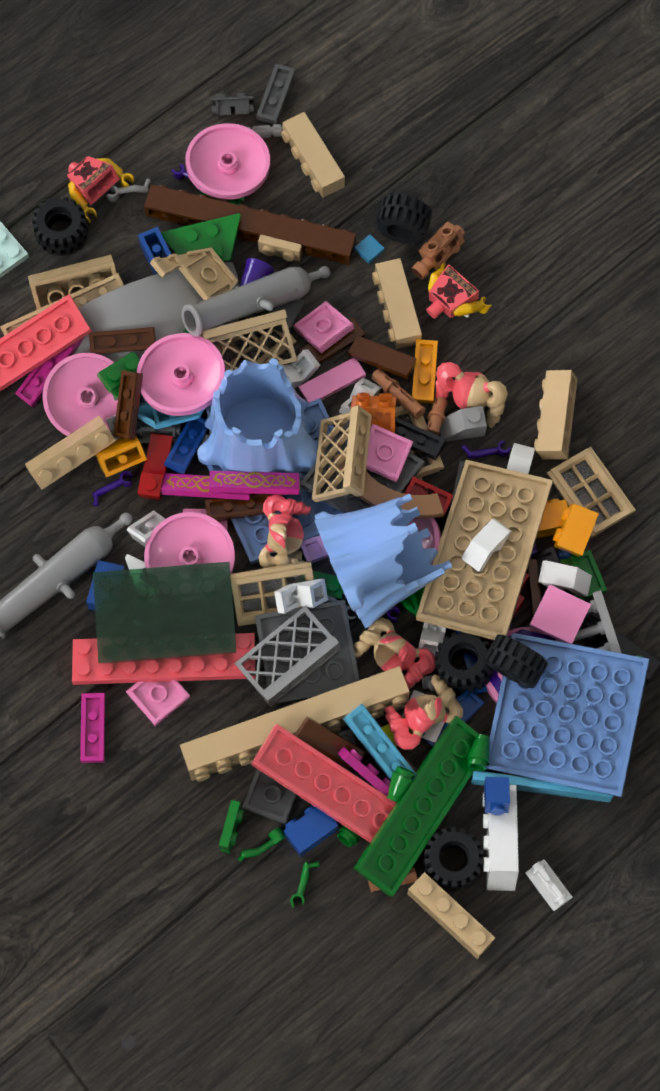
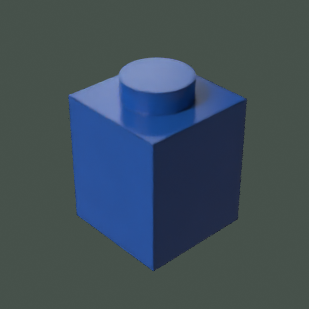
(496, 795)

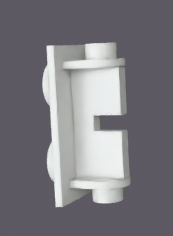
(548, 885)

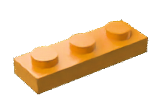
(424, 371)

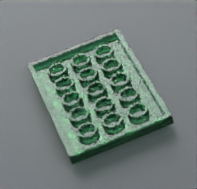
(164, 612)

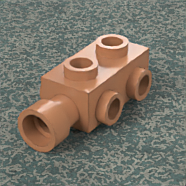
(439, 248)

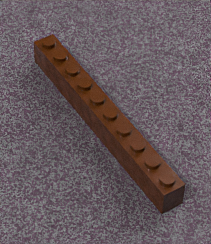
(189, 209)

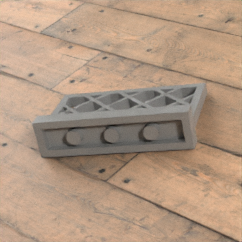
(304, 666)

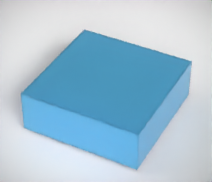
(369, 249)

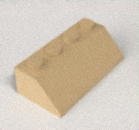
(60, 282)

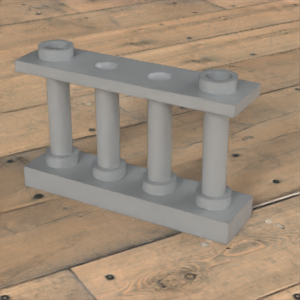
(604, 626)

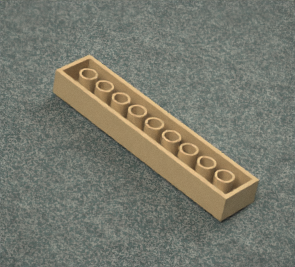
(242, 741)

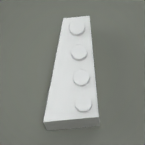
(502, 847)

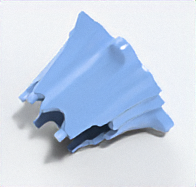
(258, 423)
(378, 556)

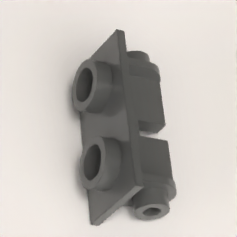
(240, 102)
(144, 431)

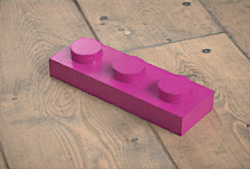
(92, 728)
(368, 772)

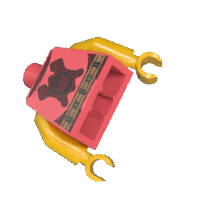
(92, 179)
(453, 294)

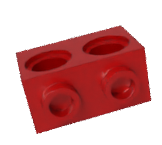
(419, 487)

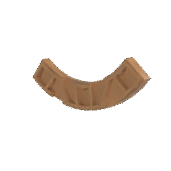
(376, 493)

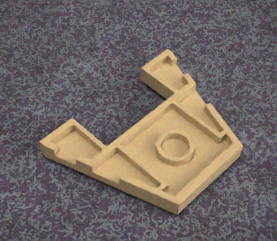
(202, 270)

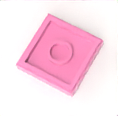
(323, 327)
(387, 452)
(560, 615)
(158, 699)

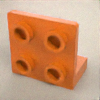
(380, 407)

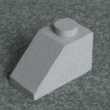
(464, 424)

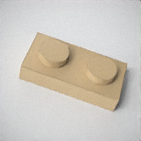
(287, 250)

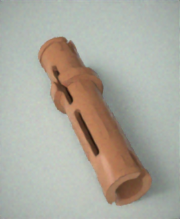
(402, 397)

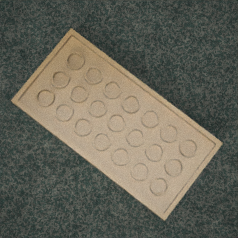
(486, 599)

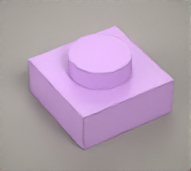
(313, 549)

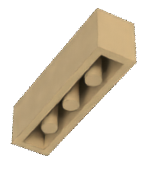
(313, 155)
(397, 303)
(556, 415)
(70, 452)
(451, 915)

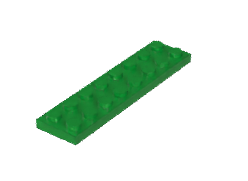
(419, 809)

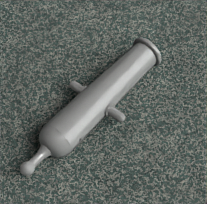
(250, 298)
(58, 573)

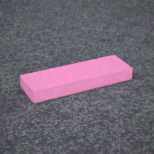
(332, 381)

